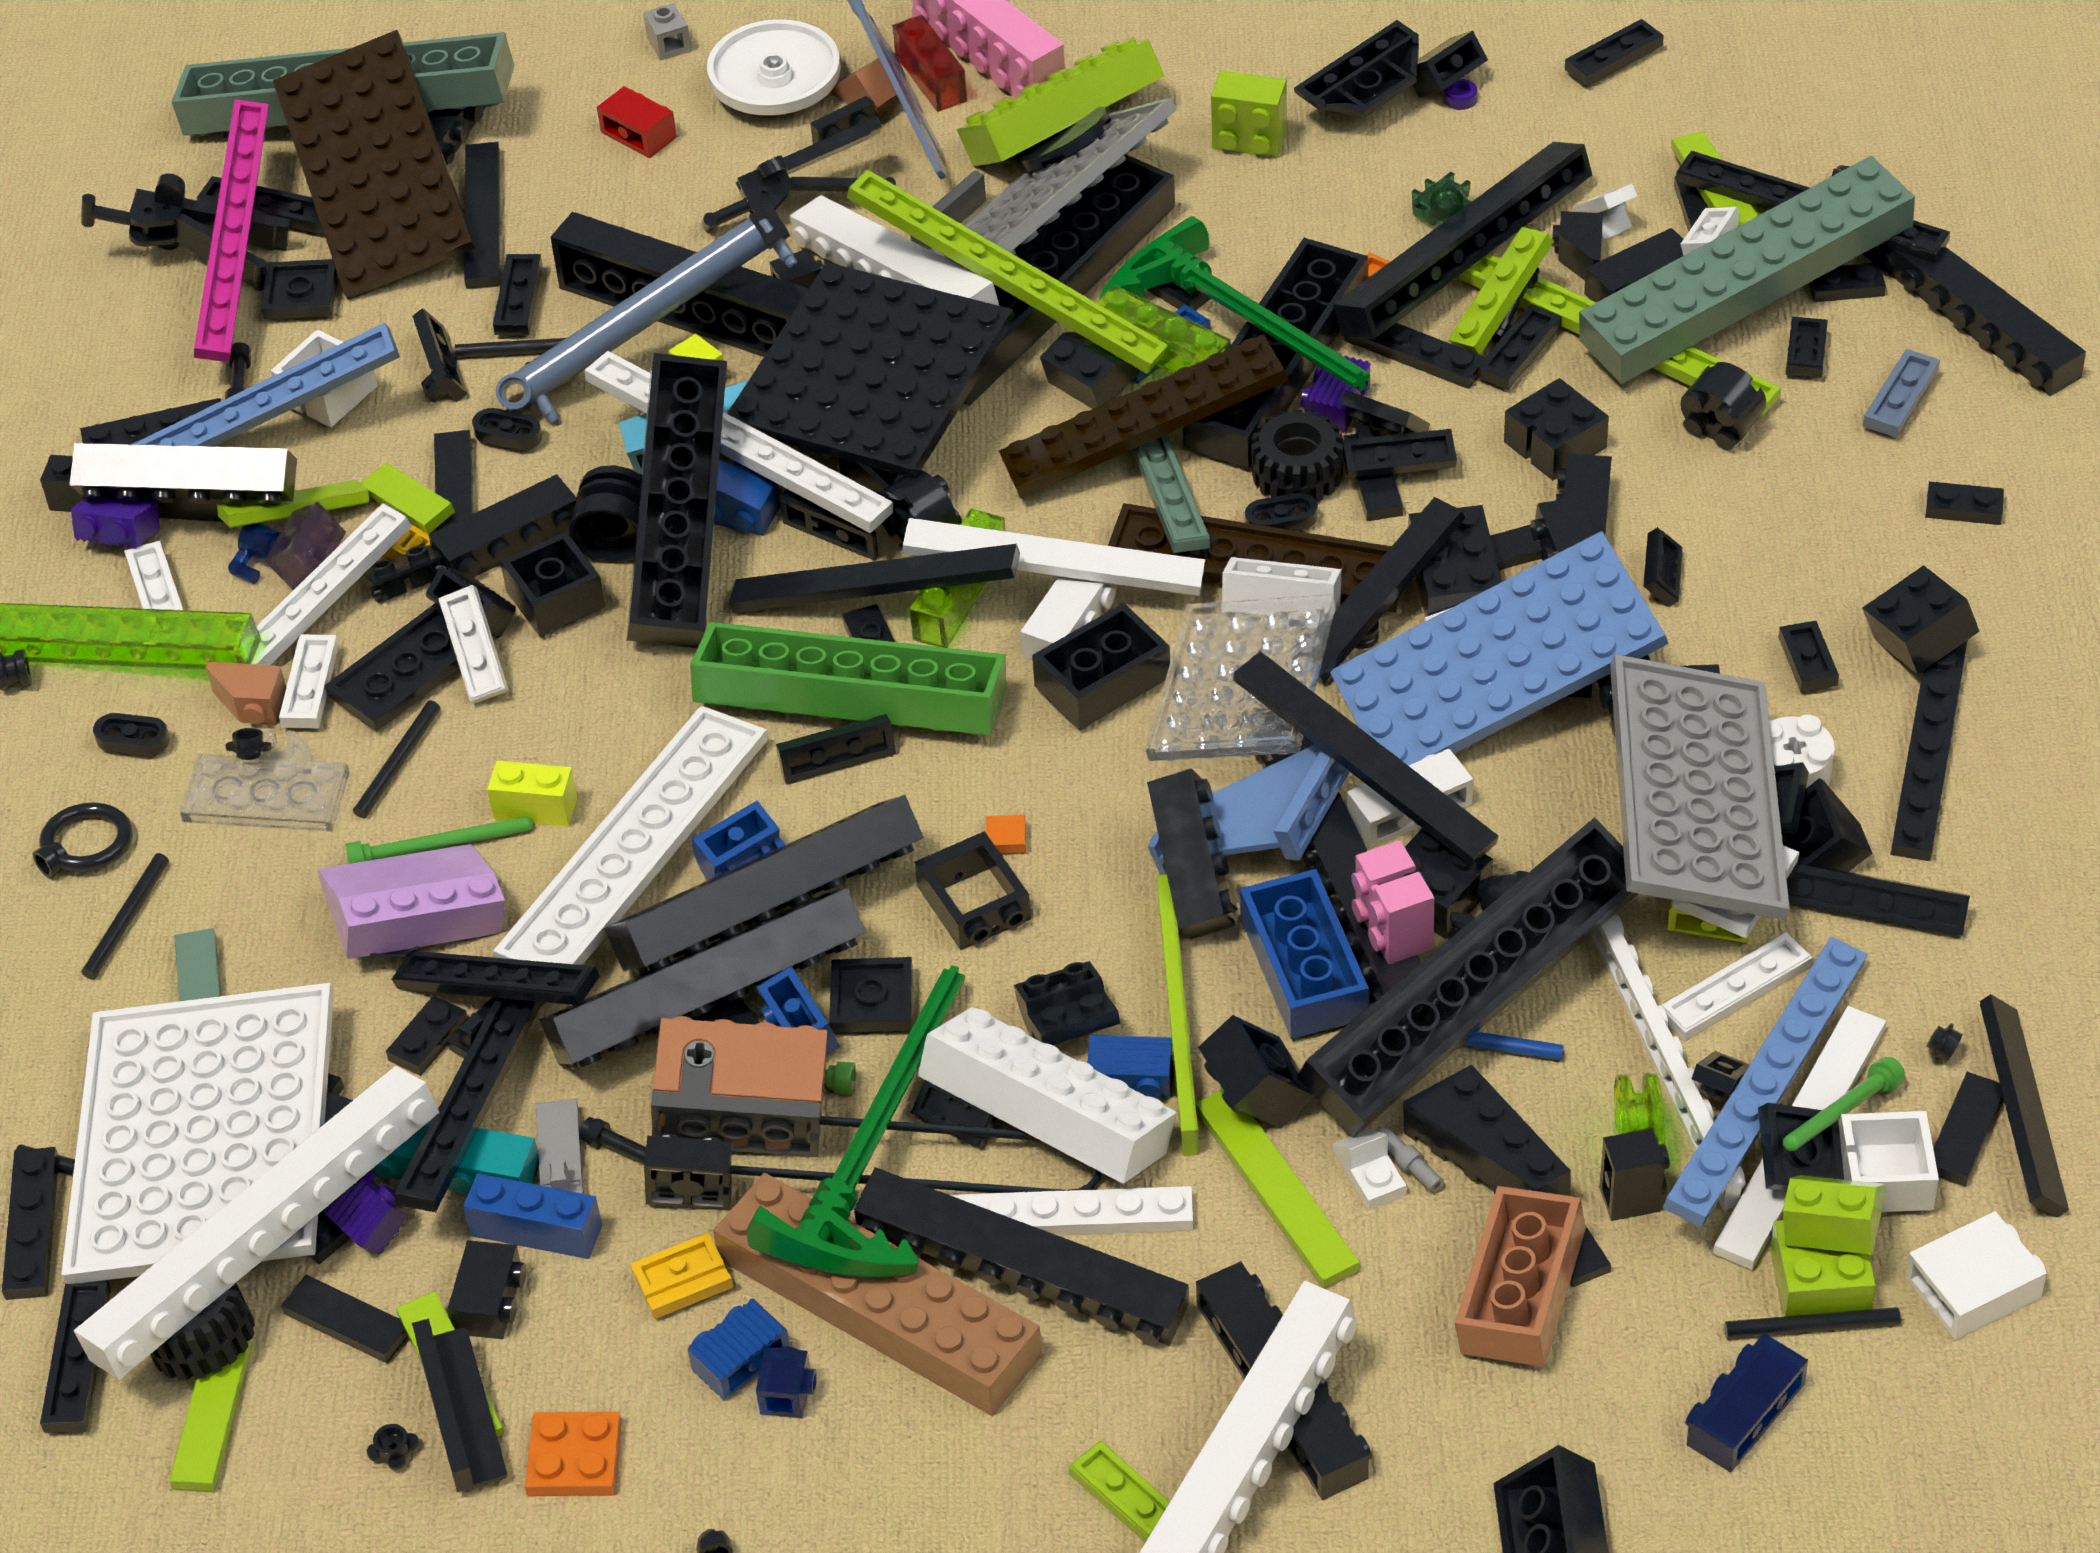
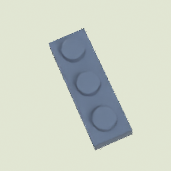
(1901, 393)

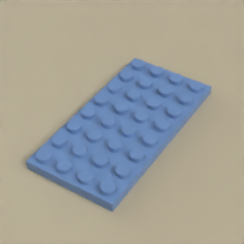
(1500, 654)

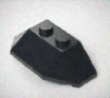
(1366, 74)

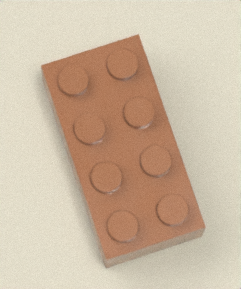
(1520, 1276)

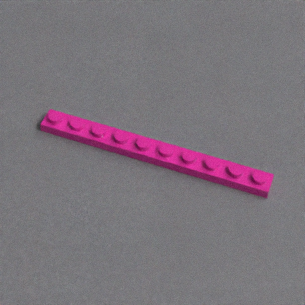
(231, 231)

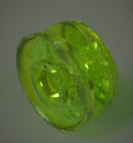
(1639, 1109)

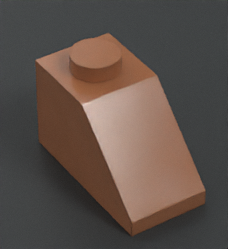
(869, 82)
(249, 690)

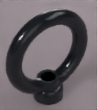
(53, 857)

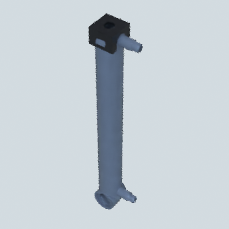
(644, 308)

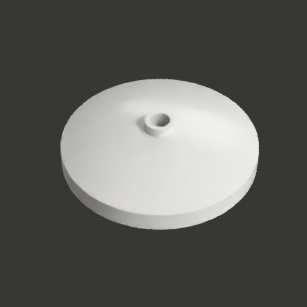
(773, 67)

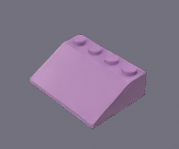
(413, 900)

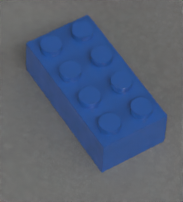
(1303, 953)

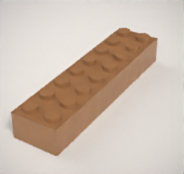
(915, 1319)

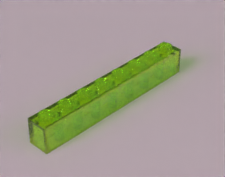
(127, 635)

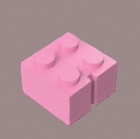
(1393, 906)

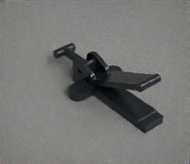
(772, 181)
(170, 219)

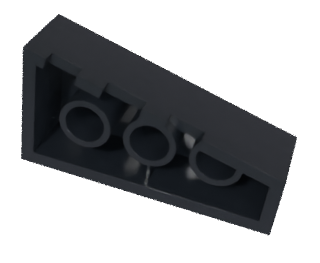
(1483, 1135)

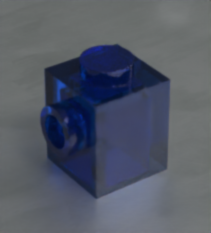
(785, 1382)

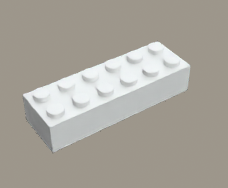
(1047, 1094)

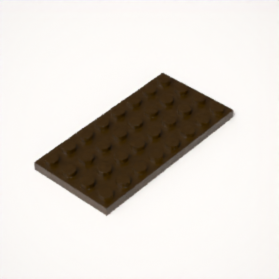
(373, 164)

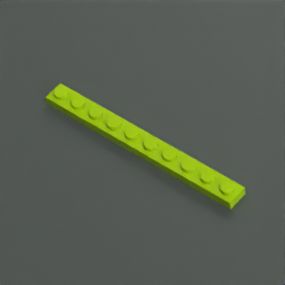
(1007, 271)
(1547, 295)

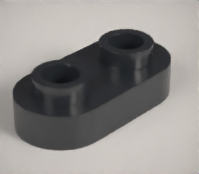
(507, 429)
(1285, 512)
(131, 734)

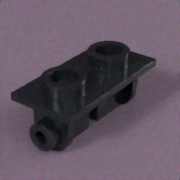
(387, 575)

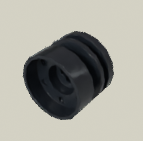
(607, 514)

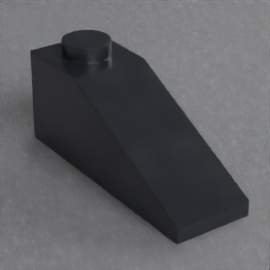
(823, 524)

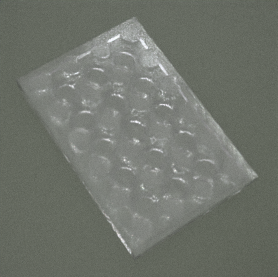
(1202, 706)

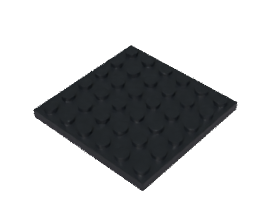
(871, 369)

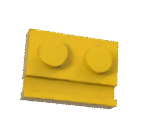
(681, 1275)

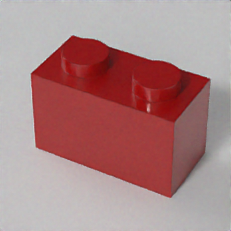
(636, 122)

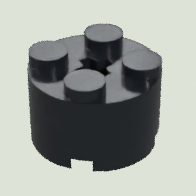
(1722, 404)
(918, 499)

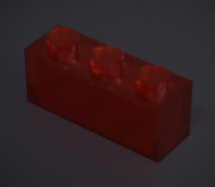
(930, 63)

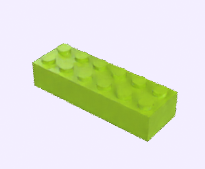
(1059, 101)

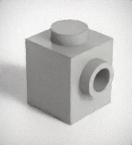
(667, 31)

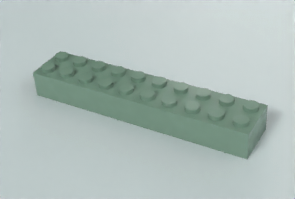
(448, 71)
(1746, 269)

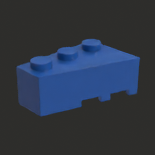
(745, 499)

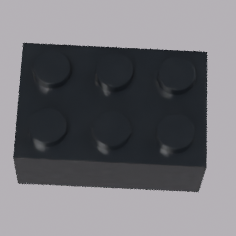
(1461, 566)
(1101, 666)

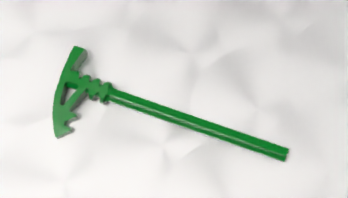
(1173, 260)
(824, 1236)

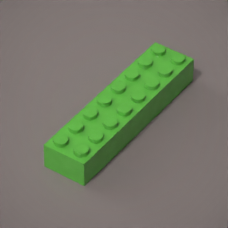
(849, 678)

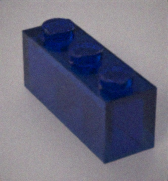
(1745, 1401)

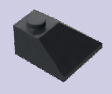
(1827, 832)

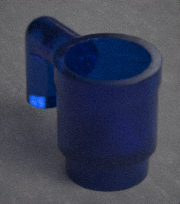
(255, 542)

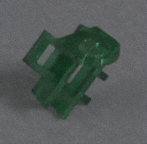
(1436, 203)

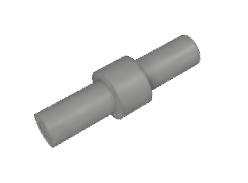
(1412, 1161)

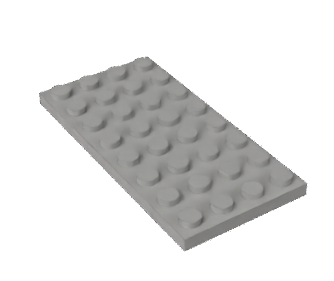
(1040, 194)
(1697, 787)

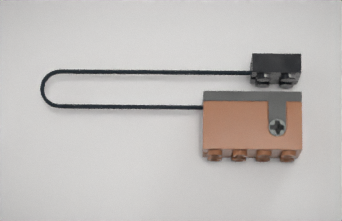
(756, 1093)

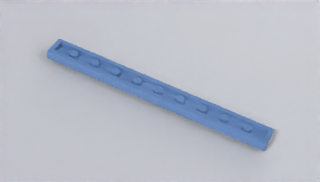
(1764, 1082)

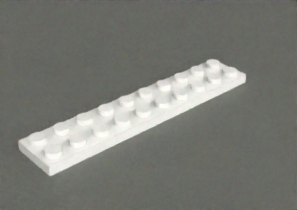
(634, 840)

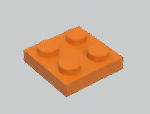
(573, 1453)

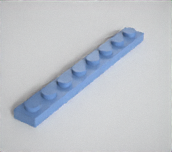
(281, 392)

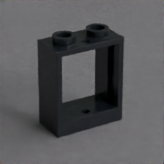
(962, 862)

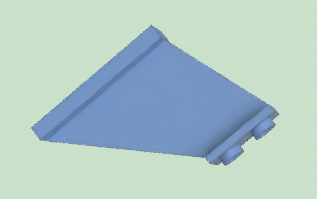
(1273, 806)

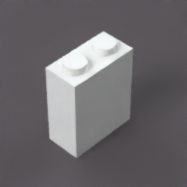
(1976, 1275)

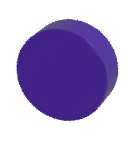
(1461, 95)

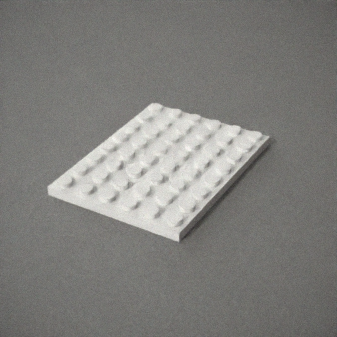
(186, 1116)

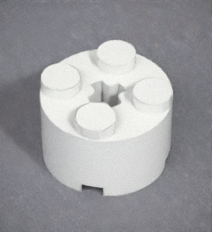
(1803, 741)

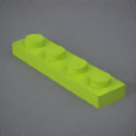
(1501, 290)

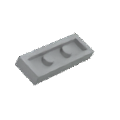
(560, 1145)

